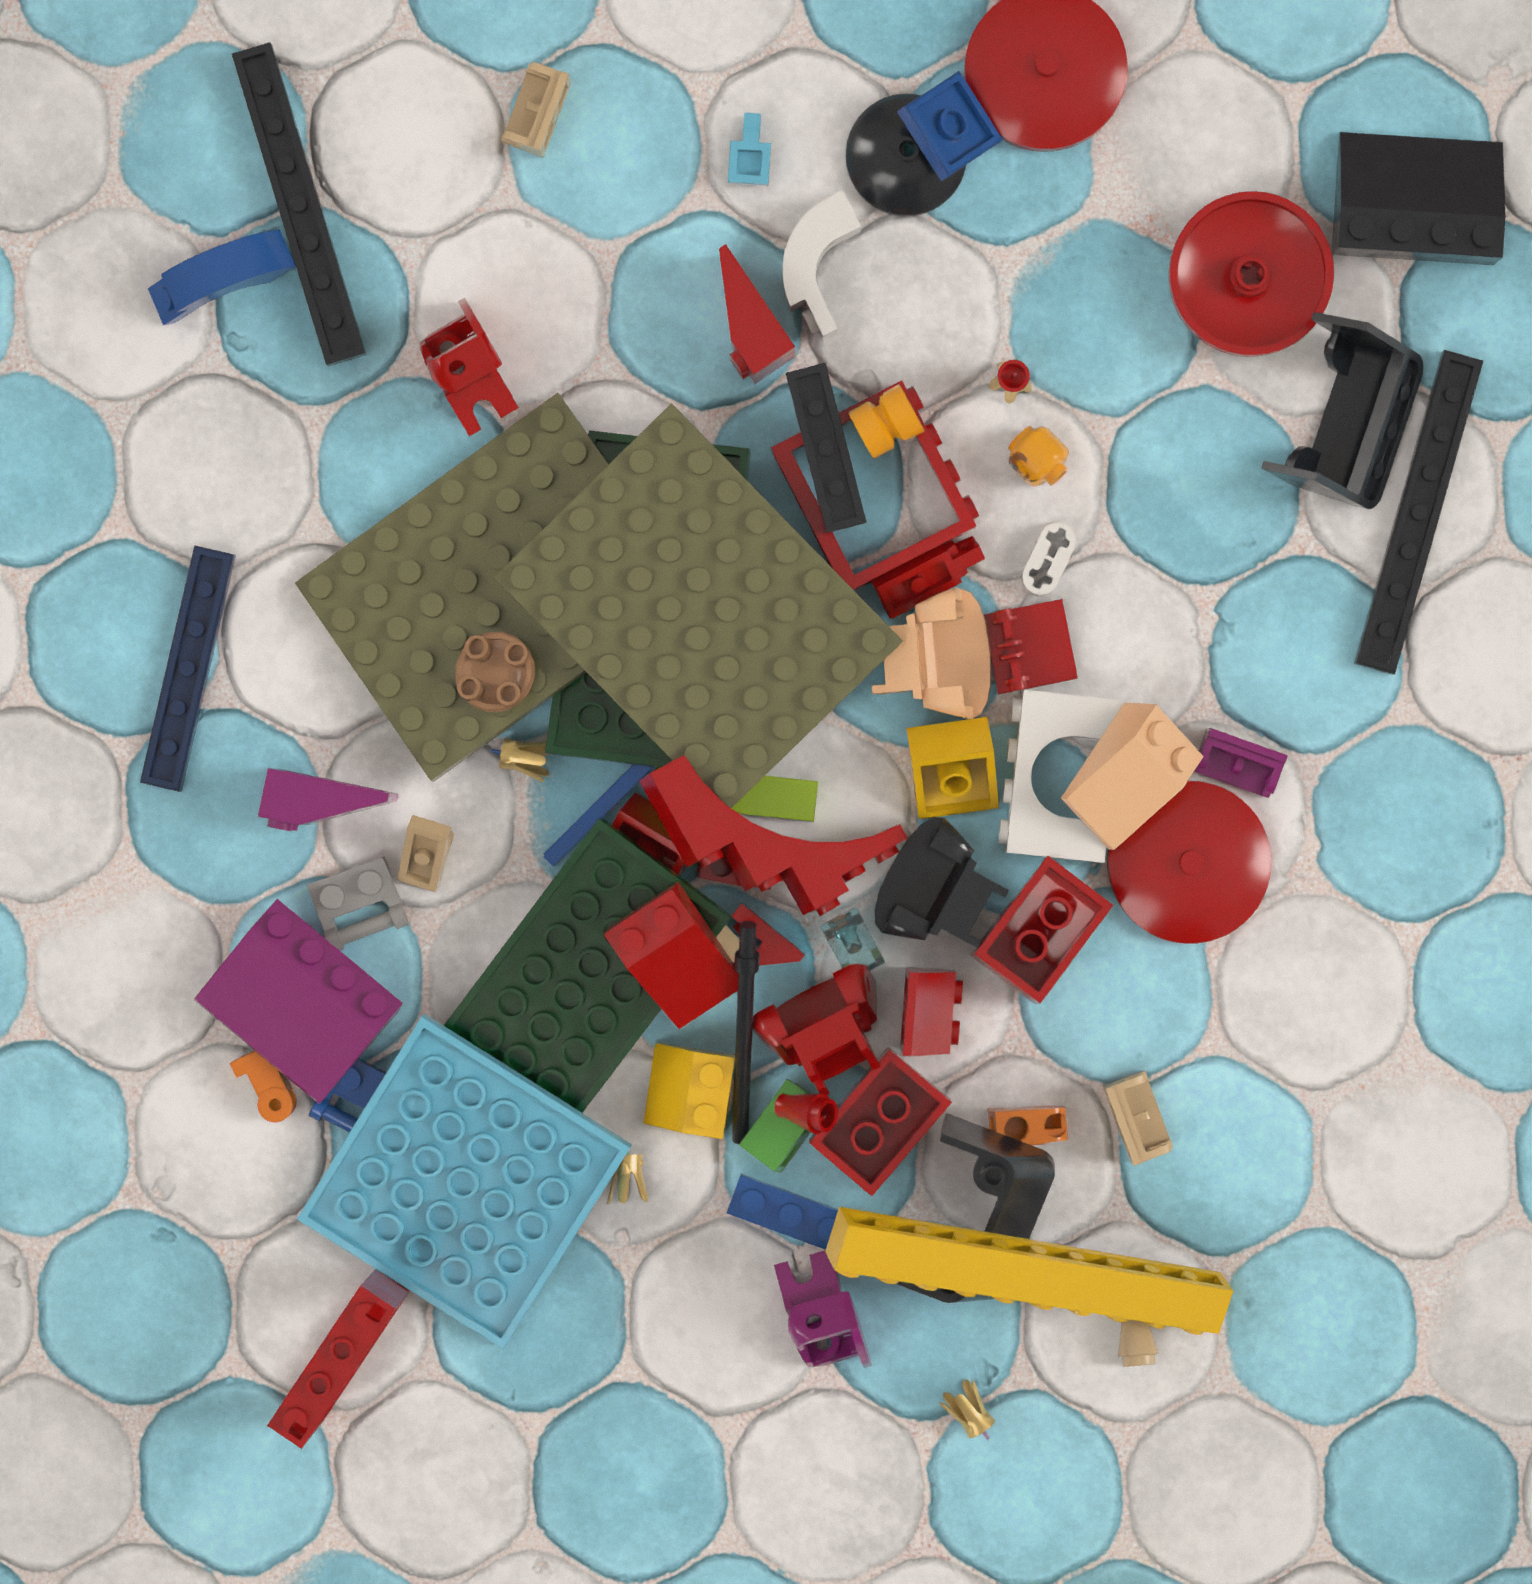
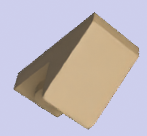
(424, 853)

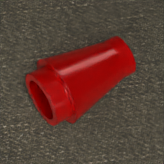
(810, 1111)

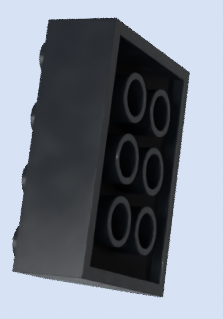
(1419, 199)

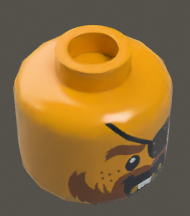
(1038, 456)

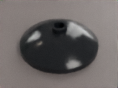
(883, 174)

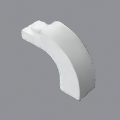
(813, 236)

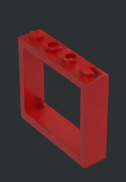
(943, 470)
(338, 1358)

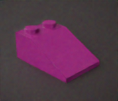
(305, 799)

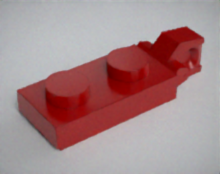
(926, 575)

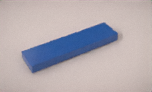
(597, 810)

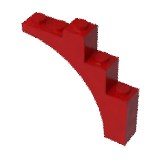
(704, 825)

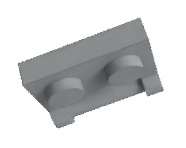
(353, 891)

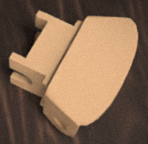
(942, 656)

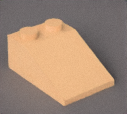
(1131, 773)

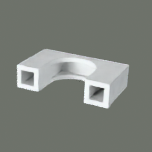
(1030, 825)

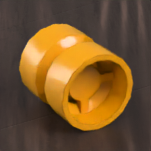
(885, 422)

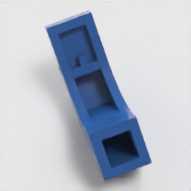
(220, 271)

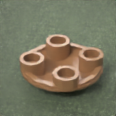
(494, 671)

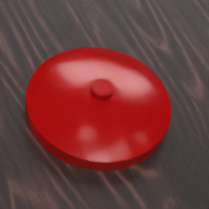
(1047, 71)
(1250, 273)
(1193, 866)

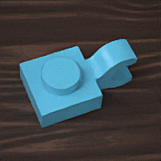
(748, 158)

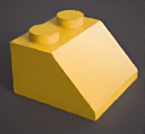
(953, 767)
(689, 1090)

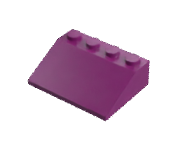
(298, 1001)

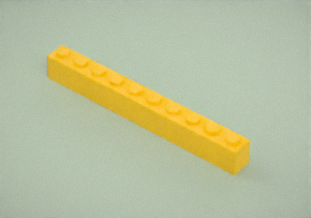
(1027, 1271)

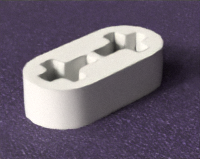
(1057, 564)

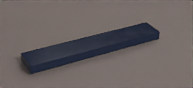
(187, 668)

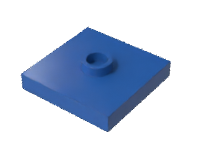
(950, 125)

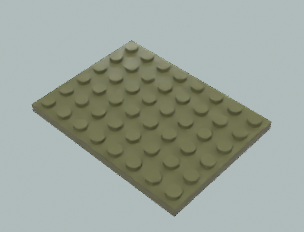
(426, 583)
(698, 607)

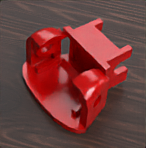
(479, 375)
(824, 1025)

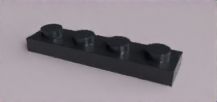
(825, 447)

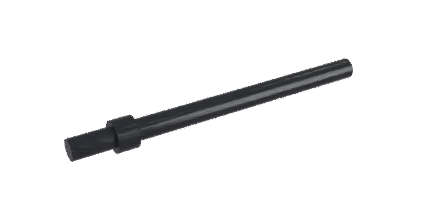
(746, 965)

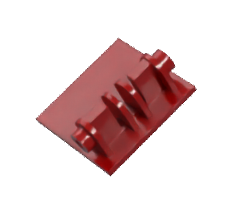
(1030, 646)

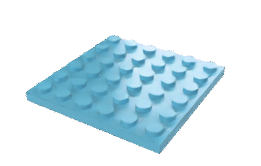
(464, 1181)

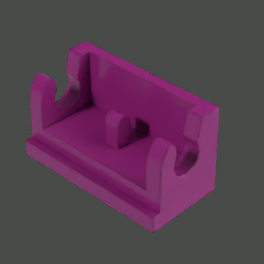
(1240, 762)

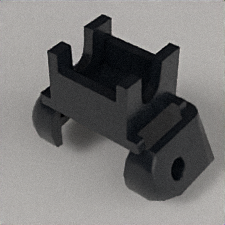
(933, 886)

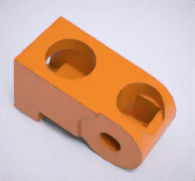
(273, 1089)
(1030, 1124)

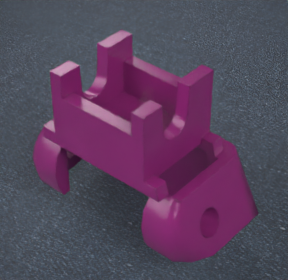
(826, 1300)

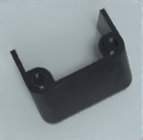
(1362, 416)
(1005, 1169)

